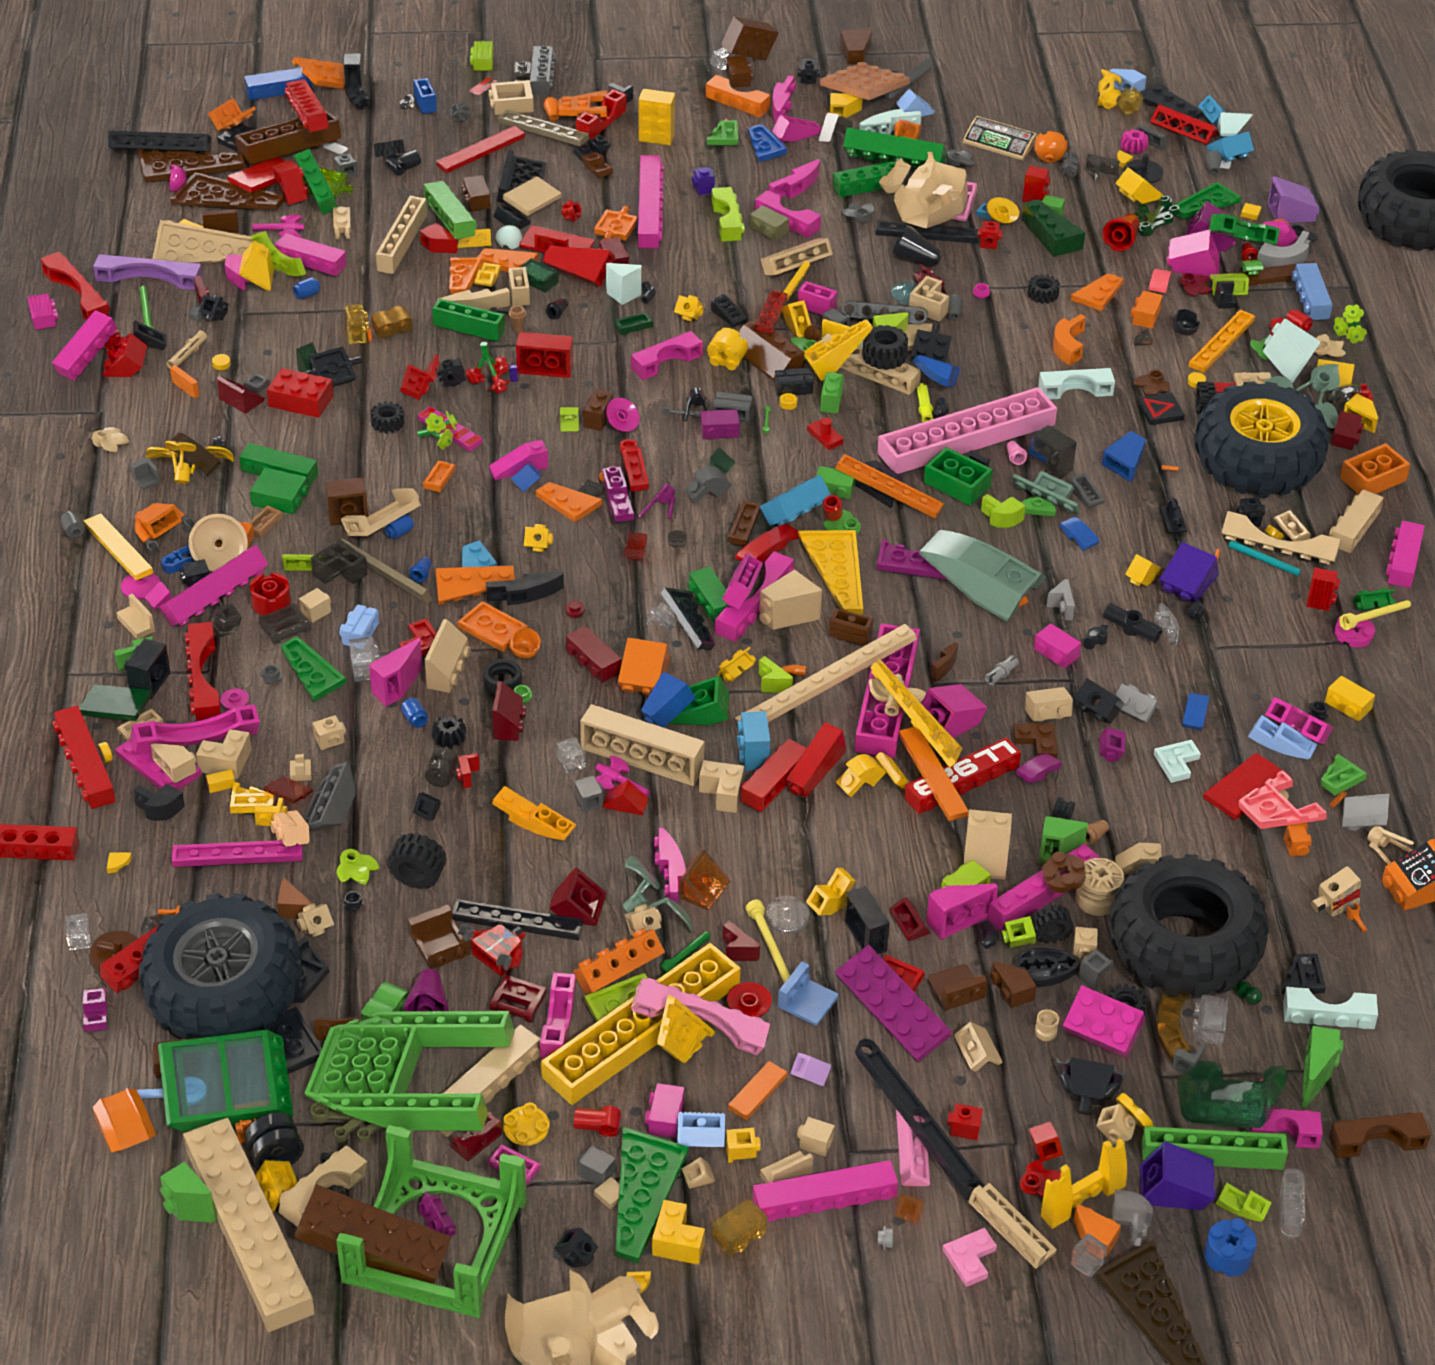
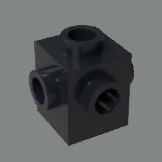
(809, 71)
(213, 307)
(451, 372)
(1252, 509)
(576, 1248)

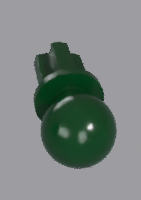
(1251, 994)

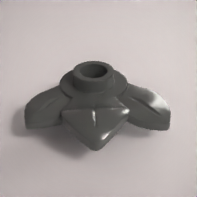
(955, 158)
(859, 213)

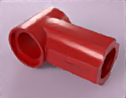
(604, 1121)

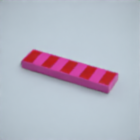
(461, 436)

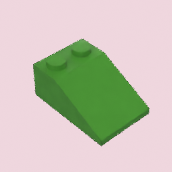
(1320, 1060)

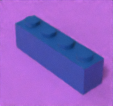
(272, 83)

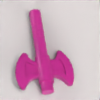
(288, 226)
(613, 773)

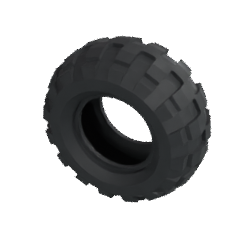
(1400, 199)
(1182, 961)

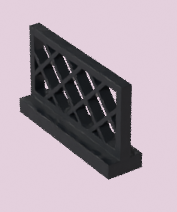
(512, 167)

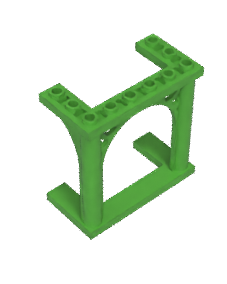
(468, 1280)

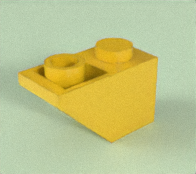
(845, 104)

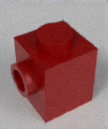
(965, 1121)
(1045, 1141)

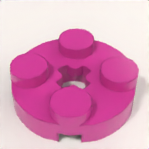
(1356, 639)

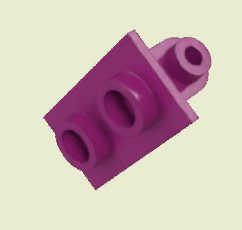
(432, 1210)

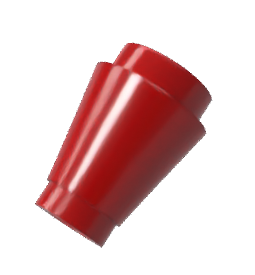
(1249, 252)

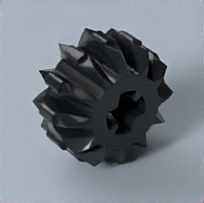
(449, 731)

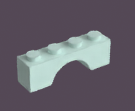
(1097, 381)
(1304, 1007)

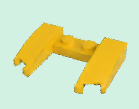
(1062, 1195)

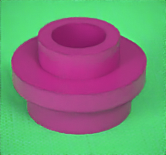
(981, 290)

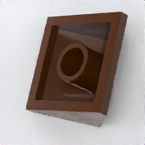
(221, 220)

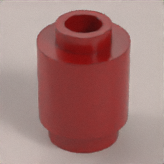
(1300, 319)
(832, 508)

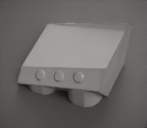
(1365, 811)

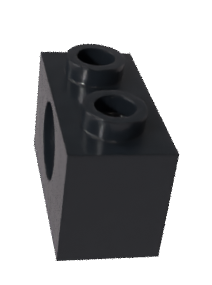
(1106, 709)

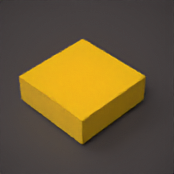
(1251, 211)

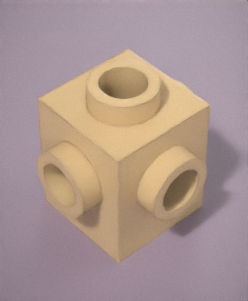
(328, 732)
(321, 917)
(643, 917)
(1116, 1123)

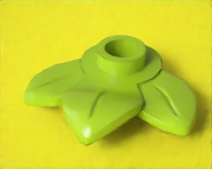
(356, 869)

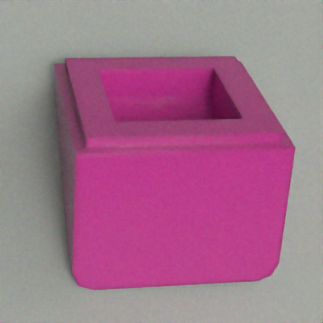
(158, 596)

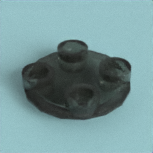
(1343, 392)

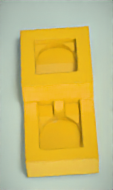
(488, 274)

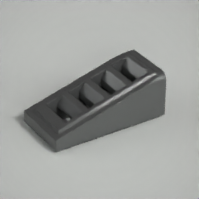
(1087, 484)

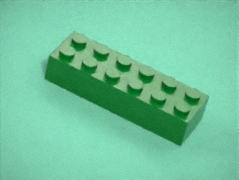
(891, 148)

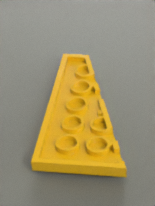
(838, 564)

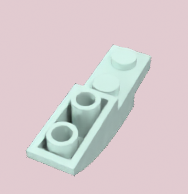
(886, 121)

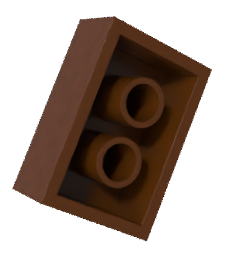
(749, 38)

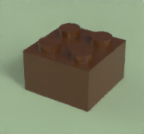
(346, 499)

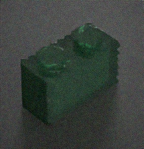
(540, 275)

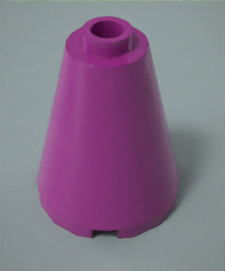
(427, 993)

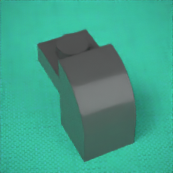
(708, 479)

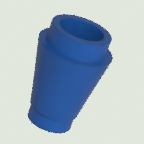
(420, 570)

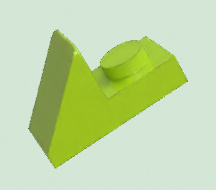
(569, 418)
(773, 677)

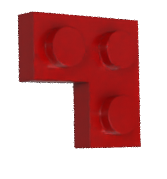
(423, 630)

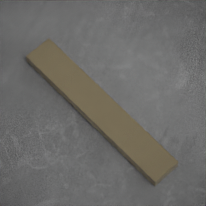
(543, 128)
(394, 576)

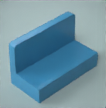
(1211, 109)

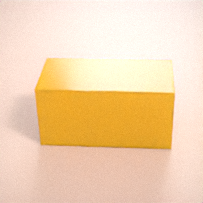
(220, 781)

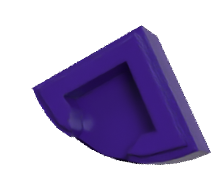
(513, 372)

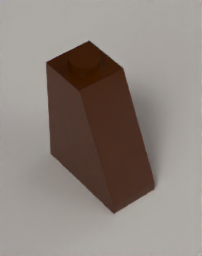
(855, 44)

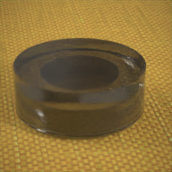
(677, 539)

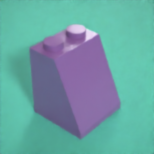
(1291, 202)

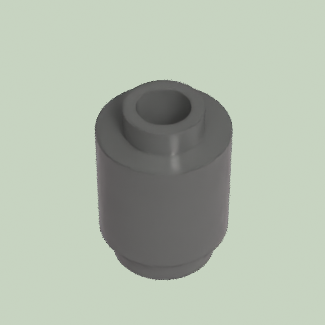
(72, 524)

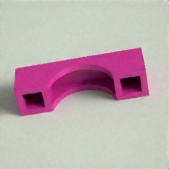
(802, 222)
(683, 347)
(560, 1013)

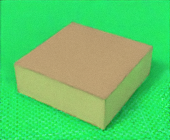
(608, 1192)

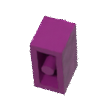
(720, 424)

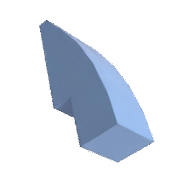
(1282, 739)

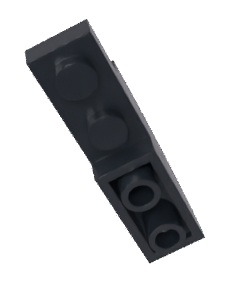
(531, 588)

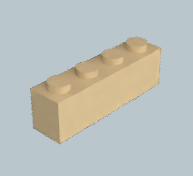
(796, 256)
(1356, 519)

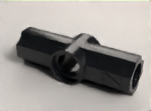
(1132, 622)

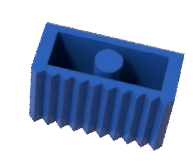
(425, 95)

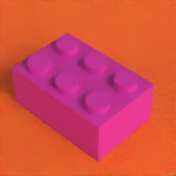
(1104, 1021)

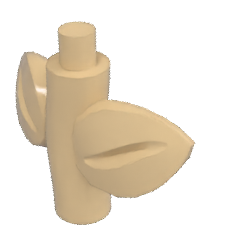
(881, 693)

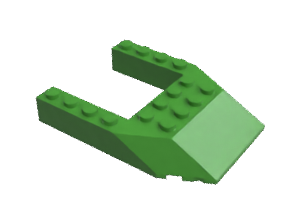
(372, 1061)

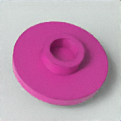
(234, 698)

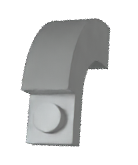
(1277, 256)

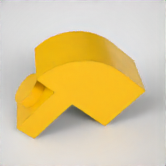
(861, 770)
(831, 897)

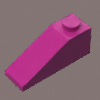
(795, 129)
(514, 461)

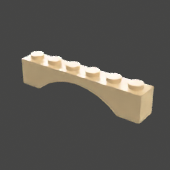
(1321, 547)

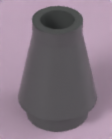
(1214, 161)
(954, 306)

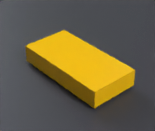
(892, 770)

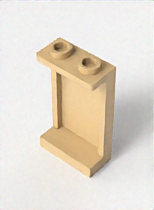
(359, 525)

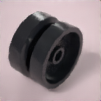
(274, 1139)

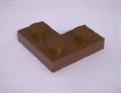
(1039, 734)

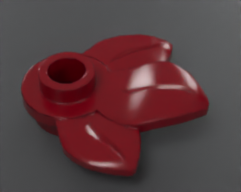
(1195, 284)

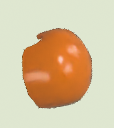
(525, 643)

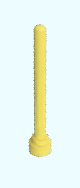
(1350, 620)
(756, 910)

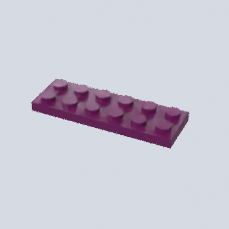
(893, 1003)

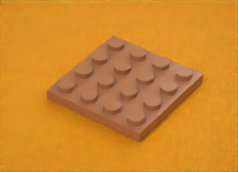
(865, 81)

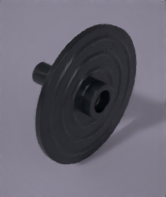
(1146, 169)

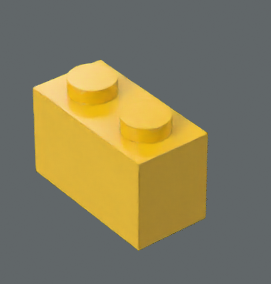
(1350, 698)

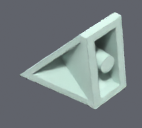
(1231, 123)

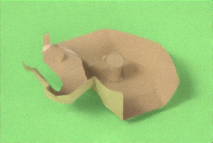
(932, 194)
(579, 1325)

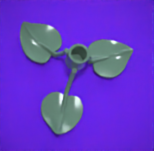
(1322, 379)
(639, 898)

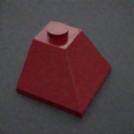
(578, 898)

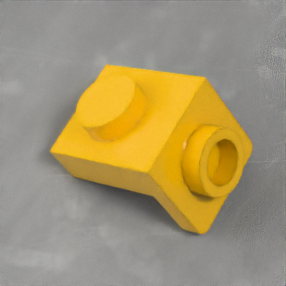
(264, 813)

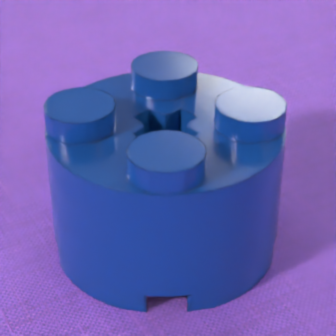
(1230, 1247)

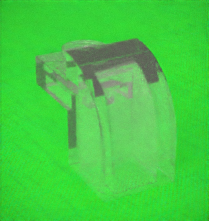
(1132, 1210)

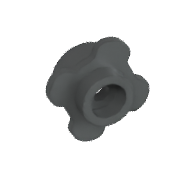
(271, 674)

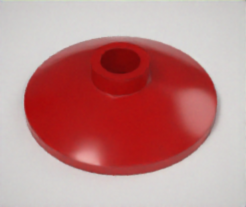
(750, 993)

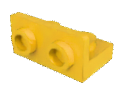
(274, 1180)

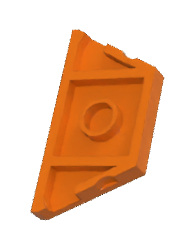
(322, 72)

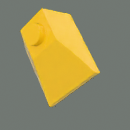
(257, 265)

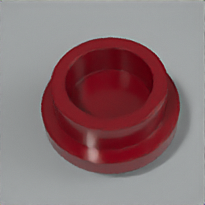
(575, 609)

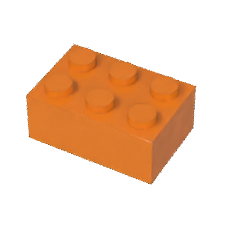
(1375, 470)

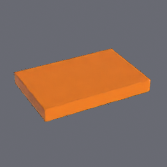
(490, 625)

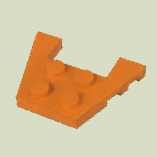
(582, 103)

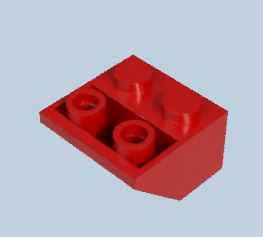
(125, 357)

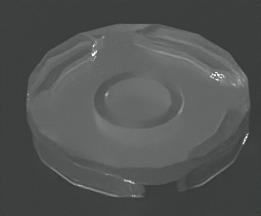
(787, 914)

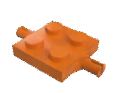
(616, 224)

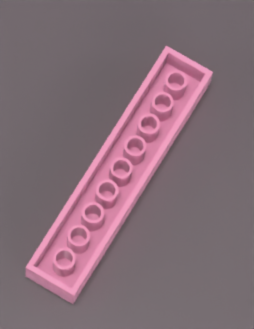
(967, 429)

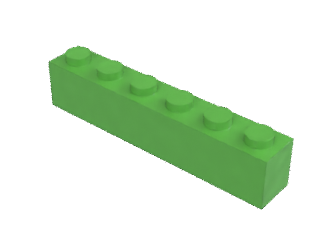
(449, 210)
(1224, 1147)

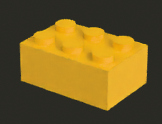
(656, 117)

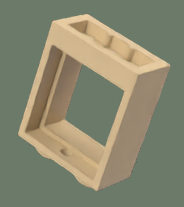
(514, 104)

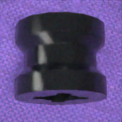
(1063, 809)

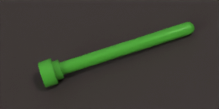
(145, 307)

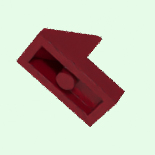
(739, 944)

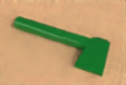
(668, 964)

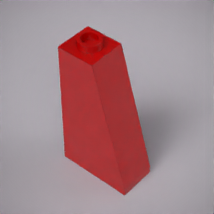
(580, 263)
(817, 760)

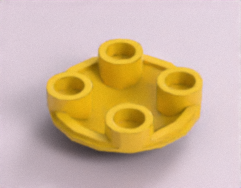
(526, 1125)

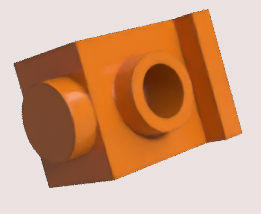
(1297, 839)

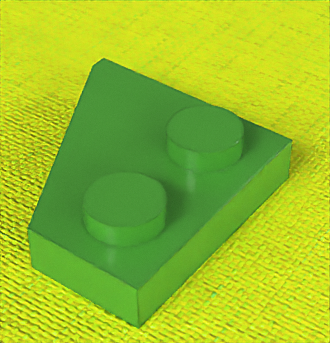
(724, 134)

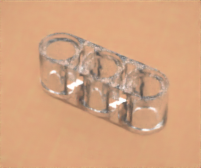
(1292, 1203)

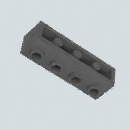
(542, 70)

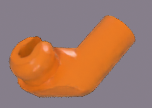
(795, 669)

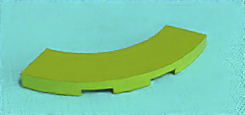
(281, 262)

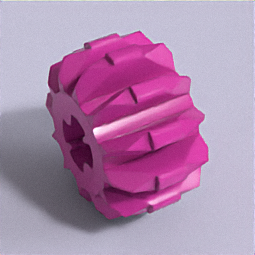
(1134, 141)

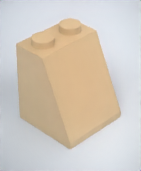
(790, 601)
(988, 841)

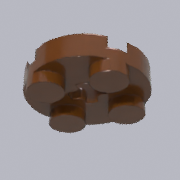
(1064, 862)

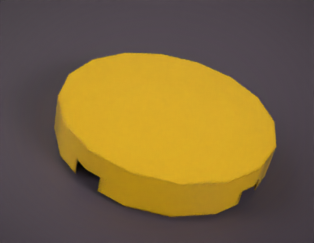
(1137, 1113)

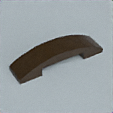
(200, 458)

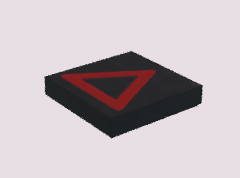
(1161, 408)

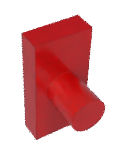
(825, 433)

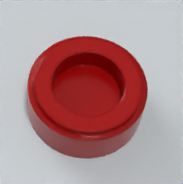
(628, 444)

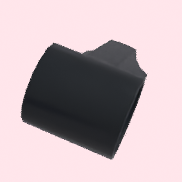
(400, 163)

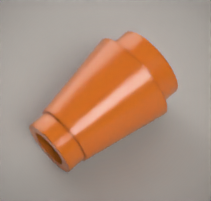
(551, 108)

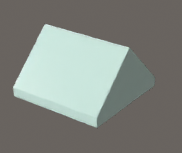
(623, 281)

